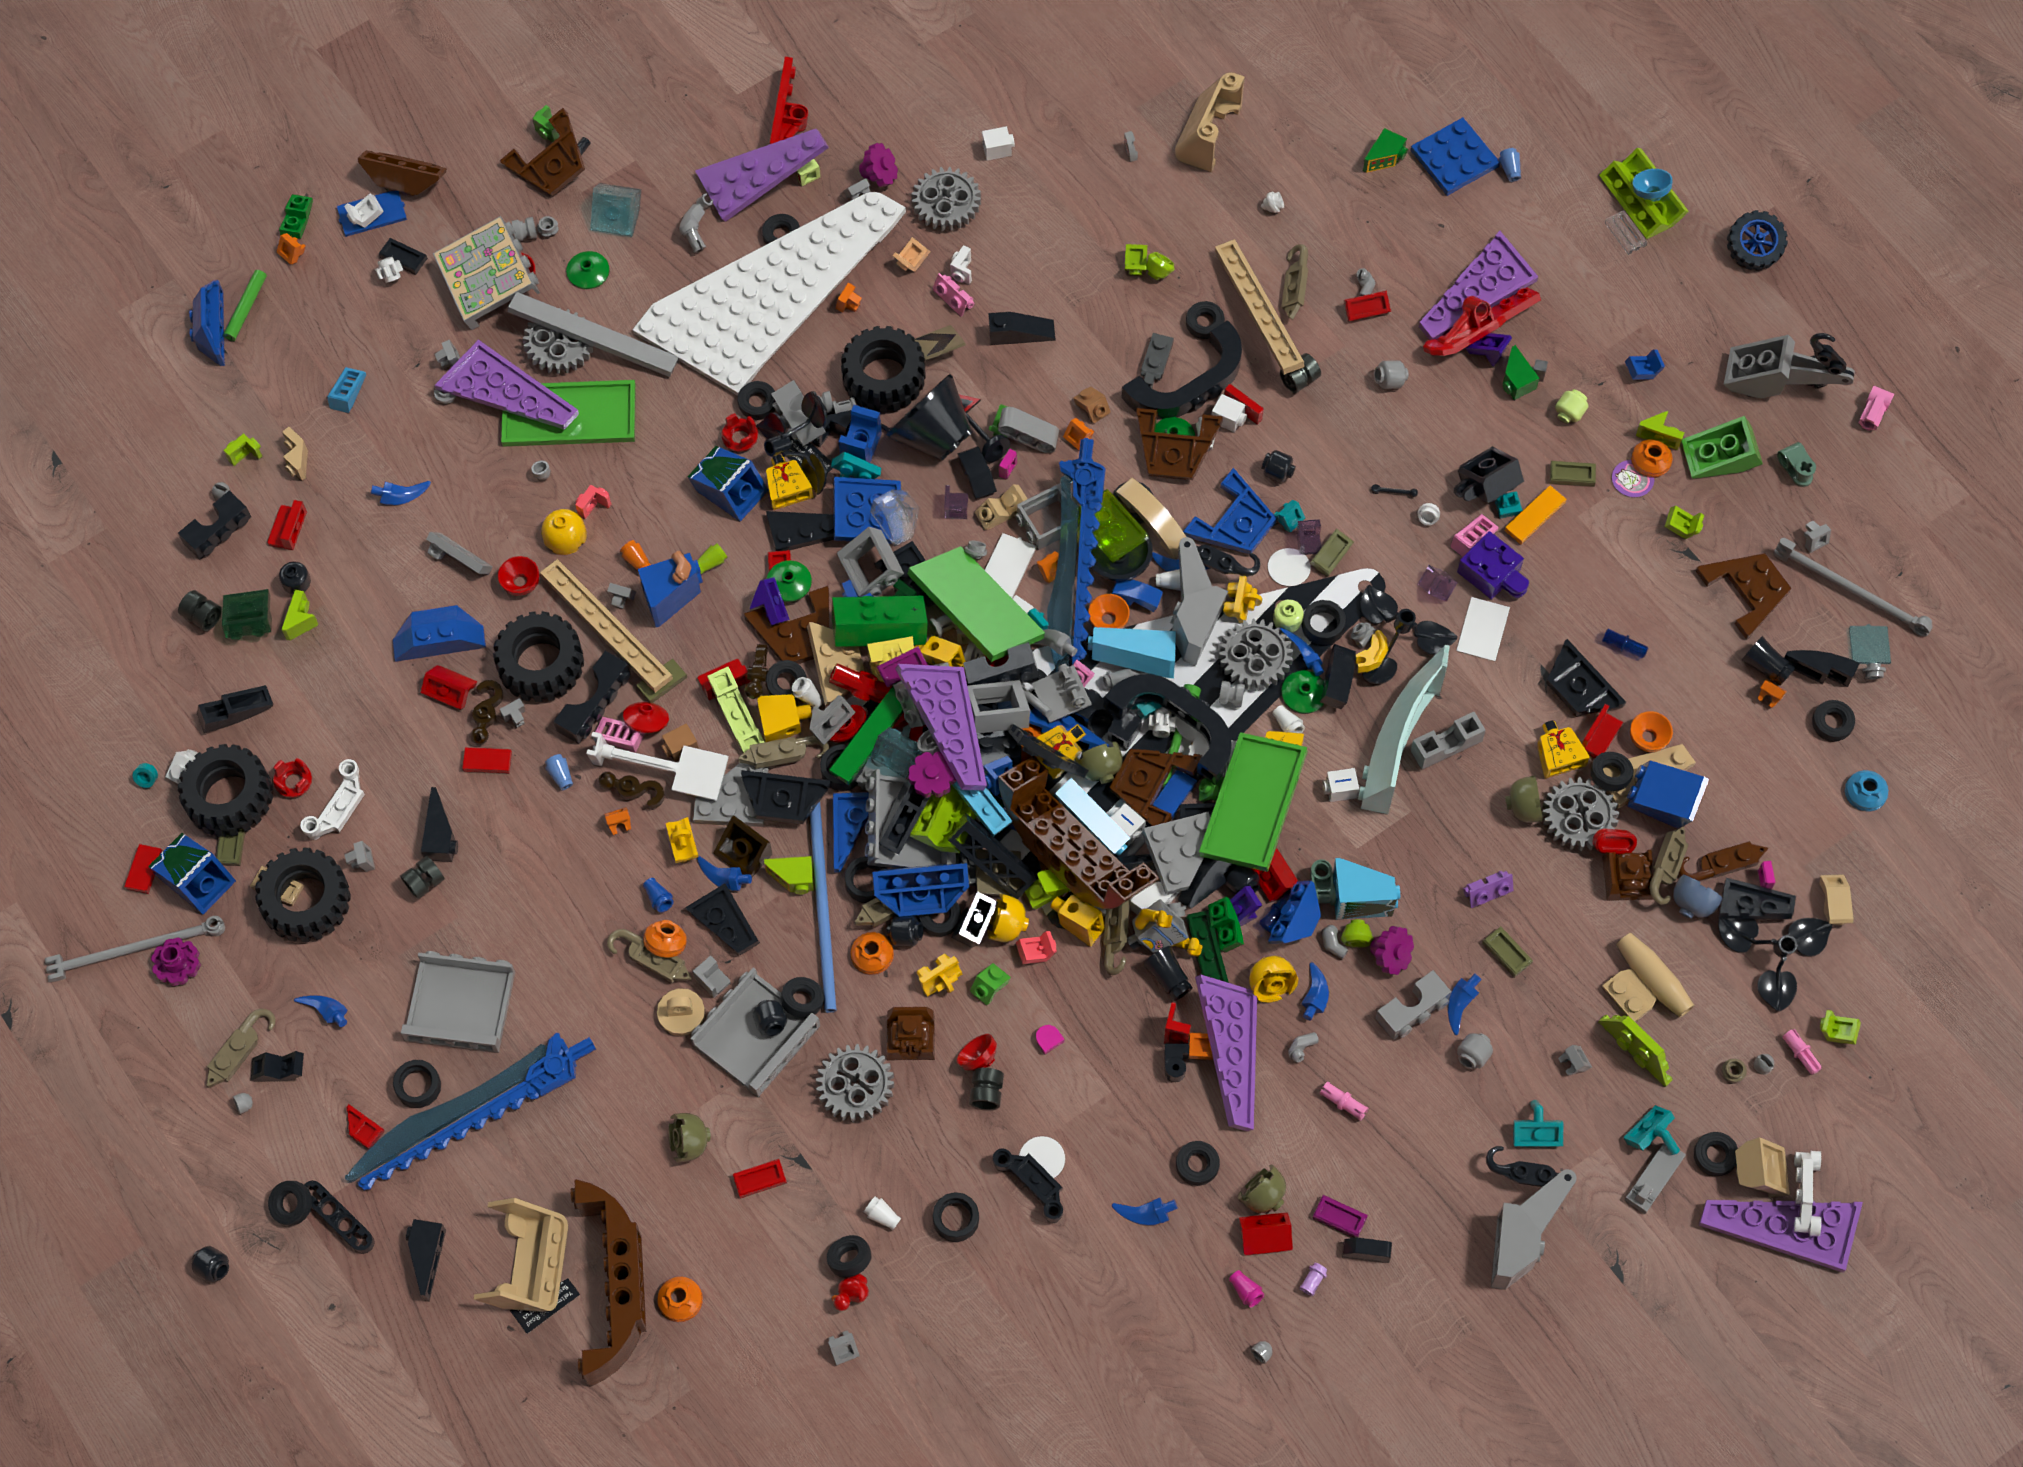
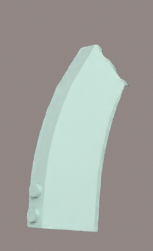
(1395, 732)

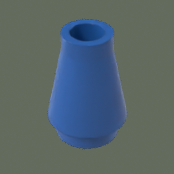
(659, 897)

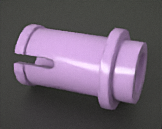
(1313, 1279)

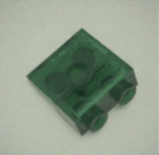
(246, 614)

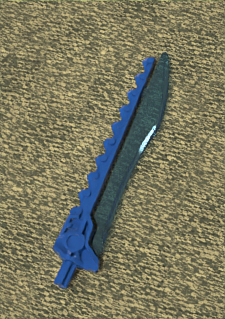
(1088, 490)
(545, 1069)

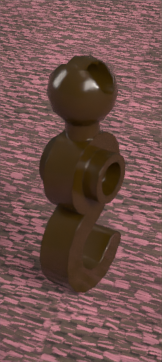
(757, 673)
(484, 712)
(630, 788)

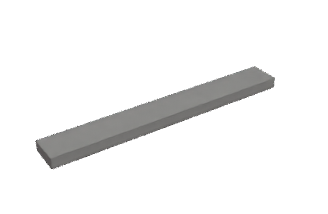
(593, 334)

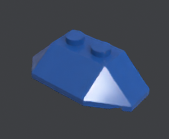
(209, 322)
(437, 633)
(921, 888)

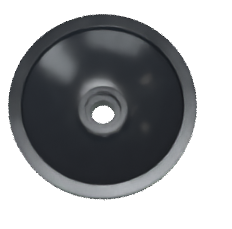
(1128, 567)

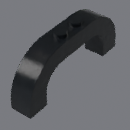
(1196, 392)
(1184, 706)

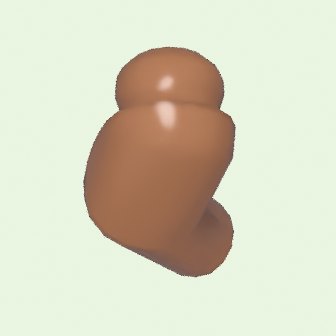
(683, 567)

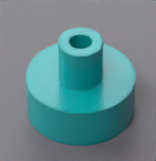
(145, 775)

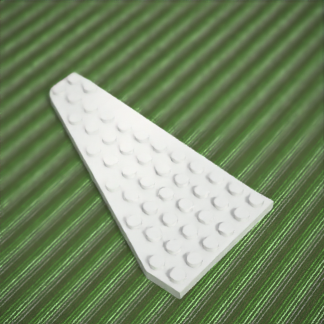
(752, 306)

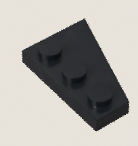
(799, 530)
(907, 557)
(1754, 902)
(725, 919)

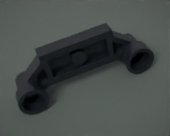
(1034, 1178)

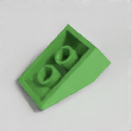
(1722, 449)

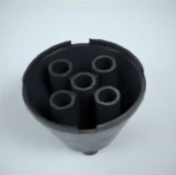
(934, 423)

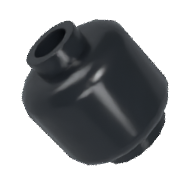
(1278, 466)
(294, 577)
(1242, 876)
(905, 931)
(769, 1017)
(210, 1264)

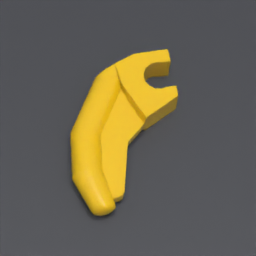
(1374, 656)

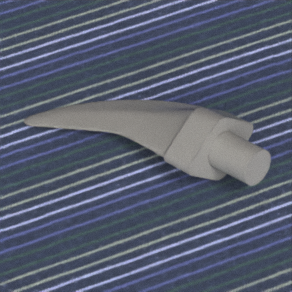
(1058, 642)

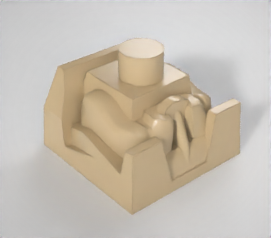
(1763, 1167)

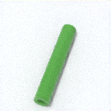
(244, 305)

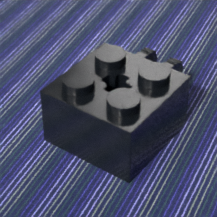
(1488, 476)

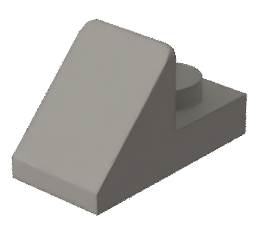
(828, 722)

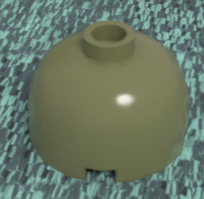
(1101, 762)
(1525, 800)
(688, 1136)
(1264, 1191)

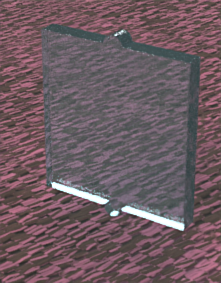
(1870, 644)

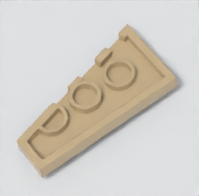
(1673, 756)

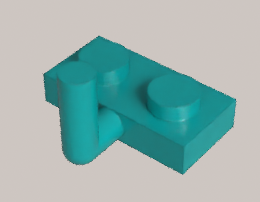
(854, 466)
(1650, 1127)
(1538, 1131)

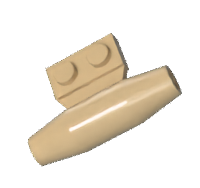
(1645, 982)

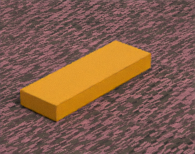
(1535, 515)

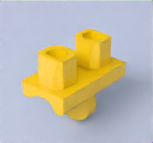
(1245, 599)
(682, 840)
(940, 977)

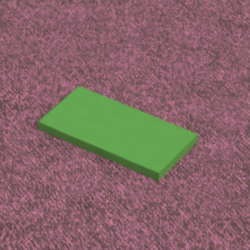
(604, 416)
(975, 603)
(1253, 802)

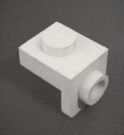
(364, 211)
(959, 265)
(178, 764)

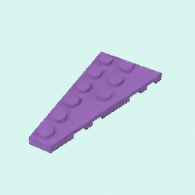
(748, 176)
(1490, 276)
(496, 382)
(946, 709)
(1231, 1029)
(1773, 1227)

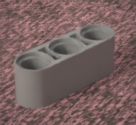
(1028, 430)

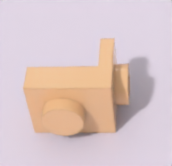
(912, 255)

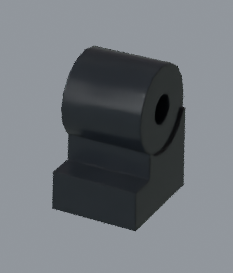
(1173, 1061)

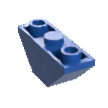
(1298, 915)

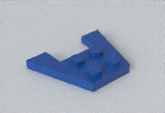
(1242, 524)

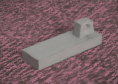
(442, 544)
(1654, 1179)

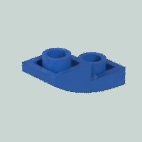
(1138, 592)

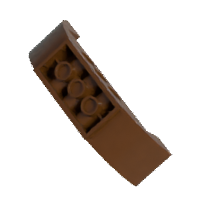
(1065, 843)
(625, 1320)

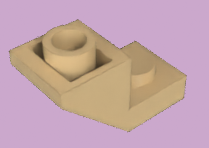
(297, 456)
(999, 510)
(1837, 899)

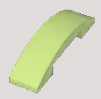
(734, 709)

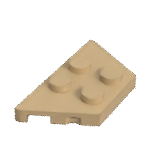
(827, 656)

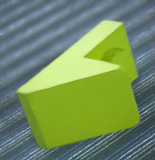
(1655, 429)
(297, 618)
(1045, 889)

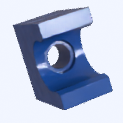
(862, 434)

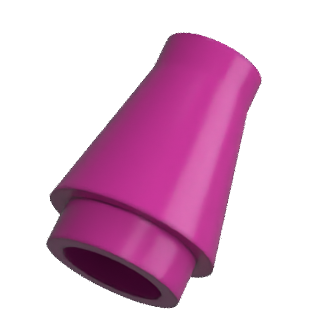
(1248, 1290)

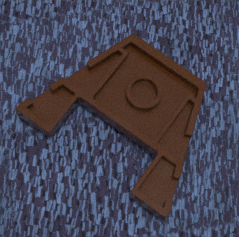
(555, 164)
(1175, 454)
(1756, 582)
(791, 638)
(1143, 777)

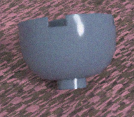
(1695, 898)

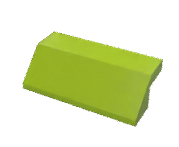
(1647, 215)
(940, 820)

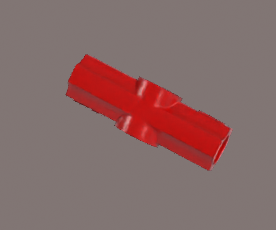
(861, 684)

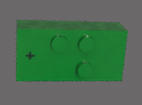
(878, 619)

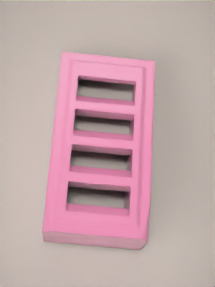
(1462, 544)
(623, 743)

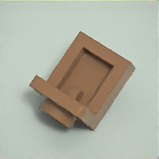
(1093, 403)

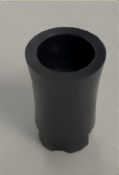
(1768, 661)
(1168, 973)

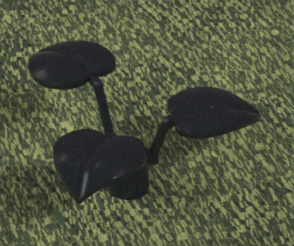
(779, 443)
(1380, 607)
(1805, 935)

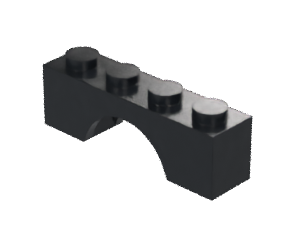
(577, 720)

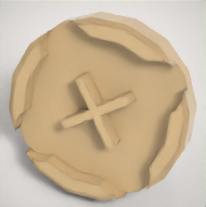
(680, 1012)

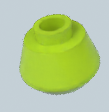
(1159, 266)
(1357, 934)

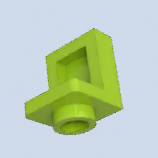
(1135, 259)
(240, 448)
(1683, 522)
(1840, 1028)

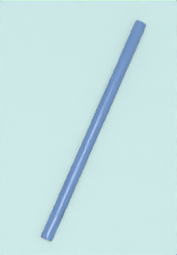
(822, 910)

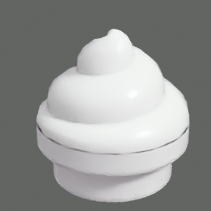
(1273, 202)
(1428, 514)

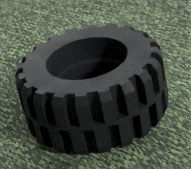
(883, 344)
(531, 631)
(214, 766)
(299, 866)

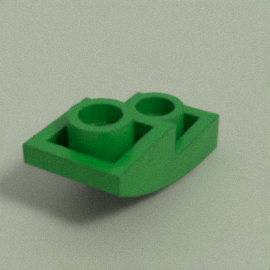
(296, 216)
(1225, 920)

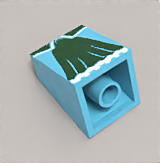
(1363, 891)

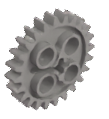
(946, 198)
(556, 342)
(1242, 666)
(1560, 817)
(868, 1066)

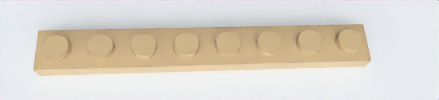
(1259, 307)
(606, 625)

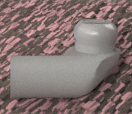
(1366, 281)
(1331, 943)
(1299, 1044)

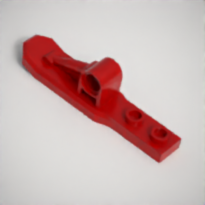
(786, 114)
(1480, 320)

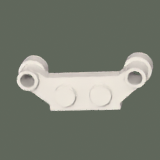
(339, 807)
(1804, 1196)

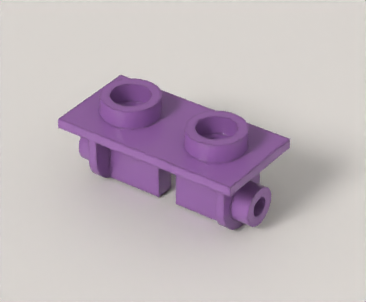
(1497, 885)

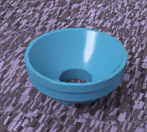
(1652, 180)
(1864, 799)

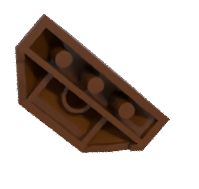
(400, 172)

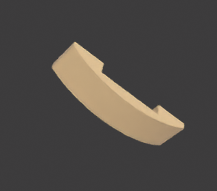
(1153, 514)

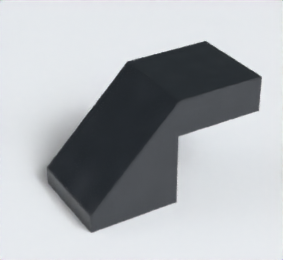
(837, 423)
(977, 471)
(277, 1068)

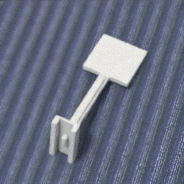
(697, 772)

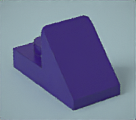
(1490, 345)
(770, 597)
(1245, 905)

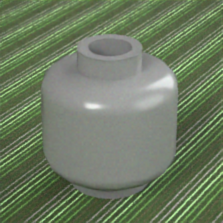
(1390, 374)
(1474, 1051)

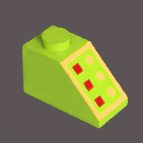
(792, 873)

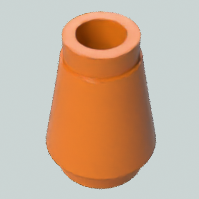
(634, 555)

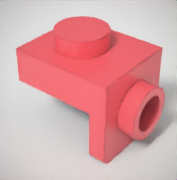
(586, 502)
(1036, 948)

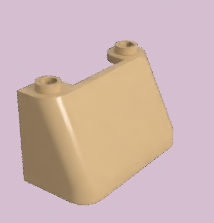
(1199, 136)

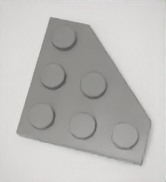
(731, 801)
(1176, 850)

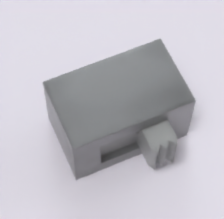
(1540, 368)

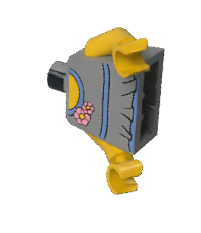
(1161, 927)

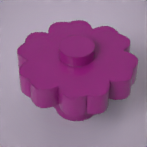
(879, 165)
(931, 775)
(1393, 950)
(175, 961)

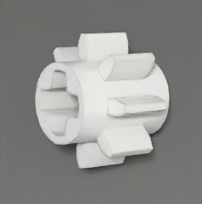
(389, 269)
(1162, 723)

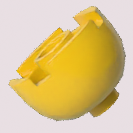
(563, 531)
(1007, 919)
(1272, 978)

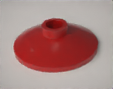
(646, 717)
(852, 726)

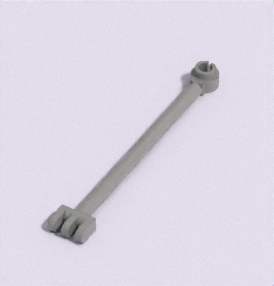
(1785, 550)
(61, 966)

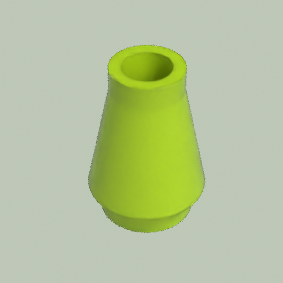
(711, 558)

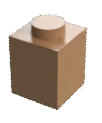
(676, 740)

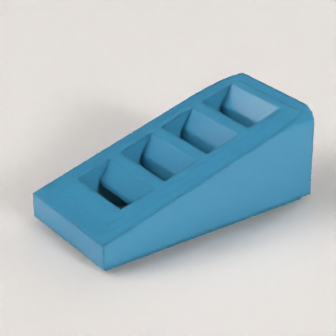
(341, 401)

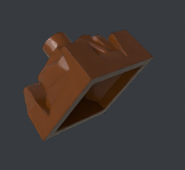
(1627, 876)
(910, 1033)

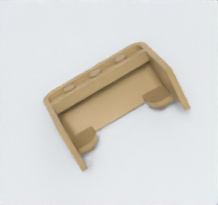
(537, 1257)

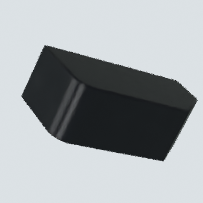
(1367, 1249)

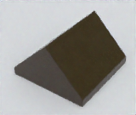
(743, 847)

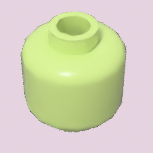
(1571, 406)
(1288, 615)

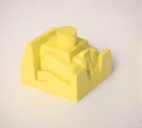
(885, 651)

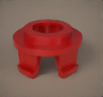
(734, 425)
(284, 770)

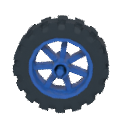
(1757, 220)

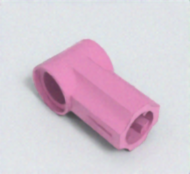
(1876, 406)

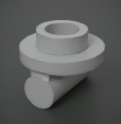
(1362, 633)

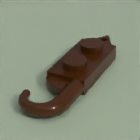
(1726, 861)

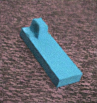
(985, 808)

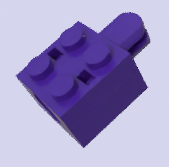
(1494, 567)

